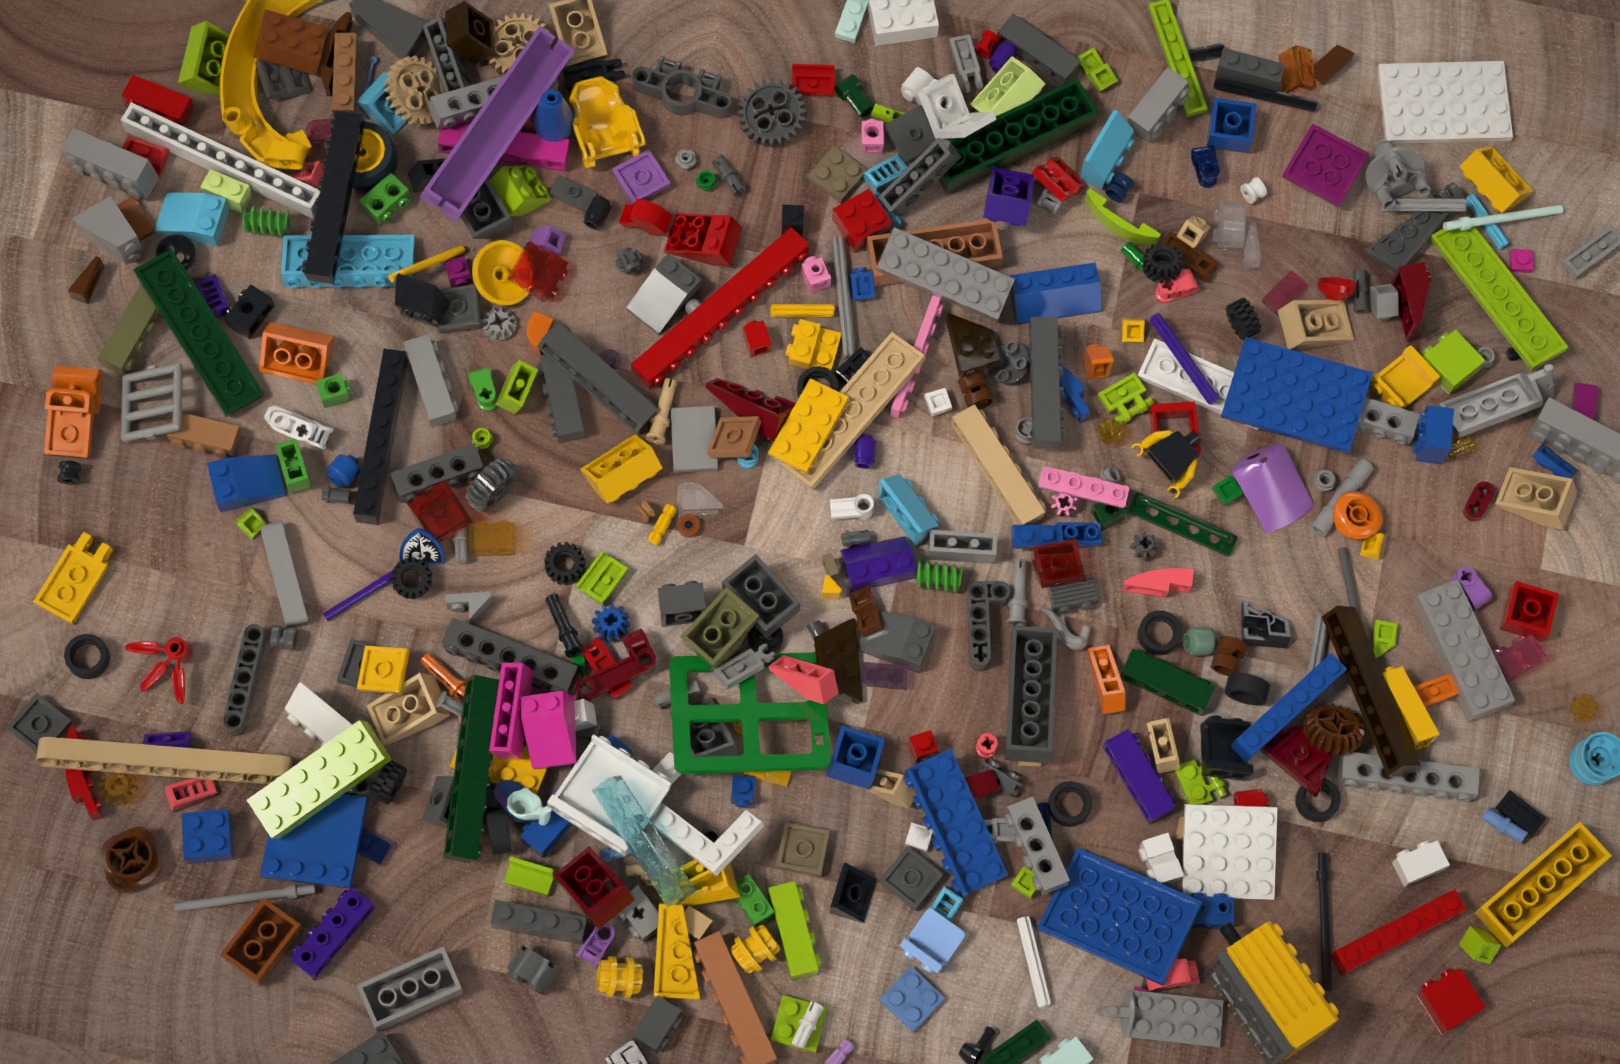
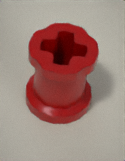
(986, 44)

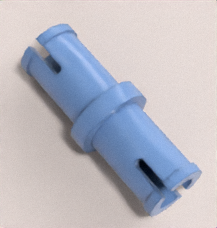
(1504, 825)

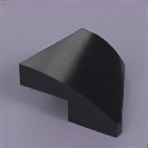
(1263, 628)

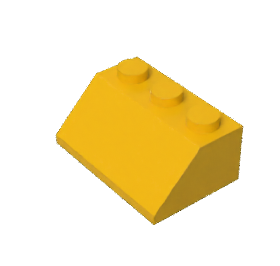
(1495, 179)
(622, 468)

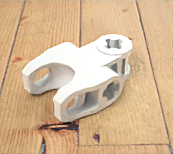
(309, 430)

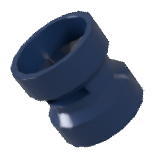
(1119, 187)

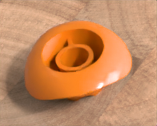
(1357, 515)

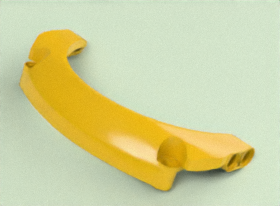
(240, 87)

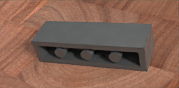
(1039, 51)
(563, 401)
(539, 922)

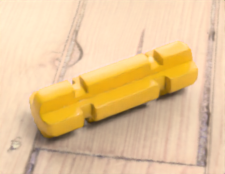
(662, 524)

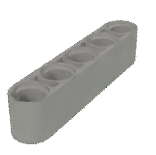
(284, 573)

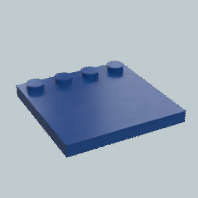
(320, 848)

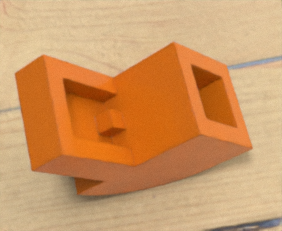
(536, 329)

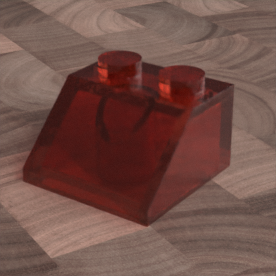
(439, 512)
(1057, 563)

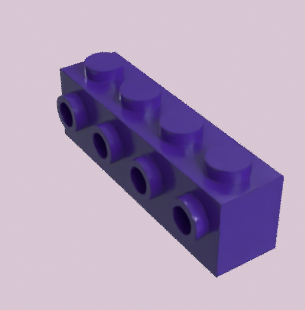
(332, 933)

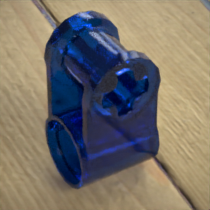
(1206, 165)

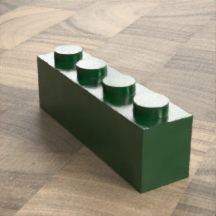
(1166, 681)

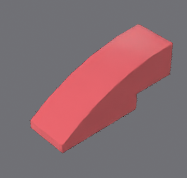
(1160, 581)

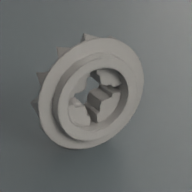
(493, 331)

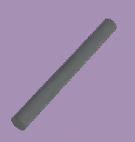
(1348, 579)

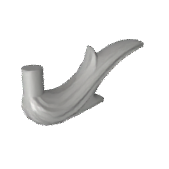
(1063, 635)

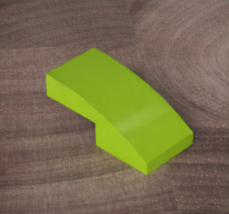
(1096, 71)

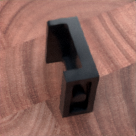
(1216, 751)

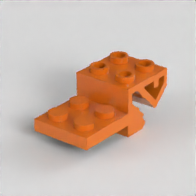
(71, 410)

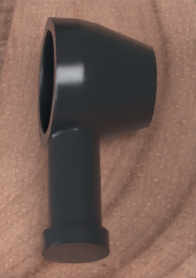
(972, 1053)

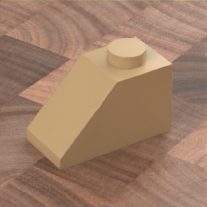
(892, 788)

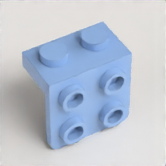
(933, 941)

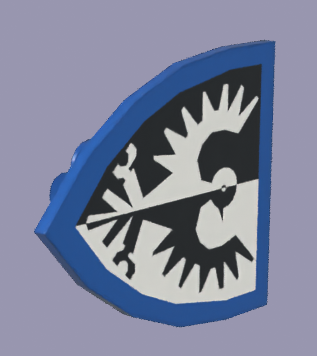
(422, 546)

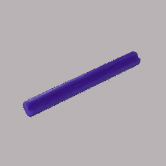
(1184, 358)

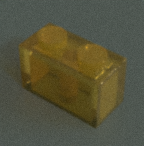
(492, 538)

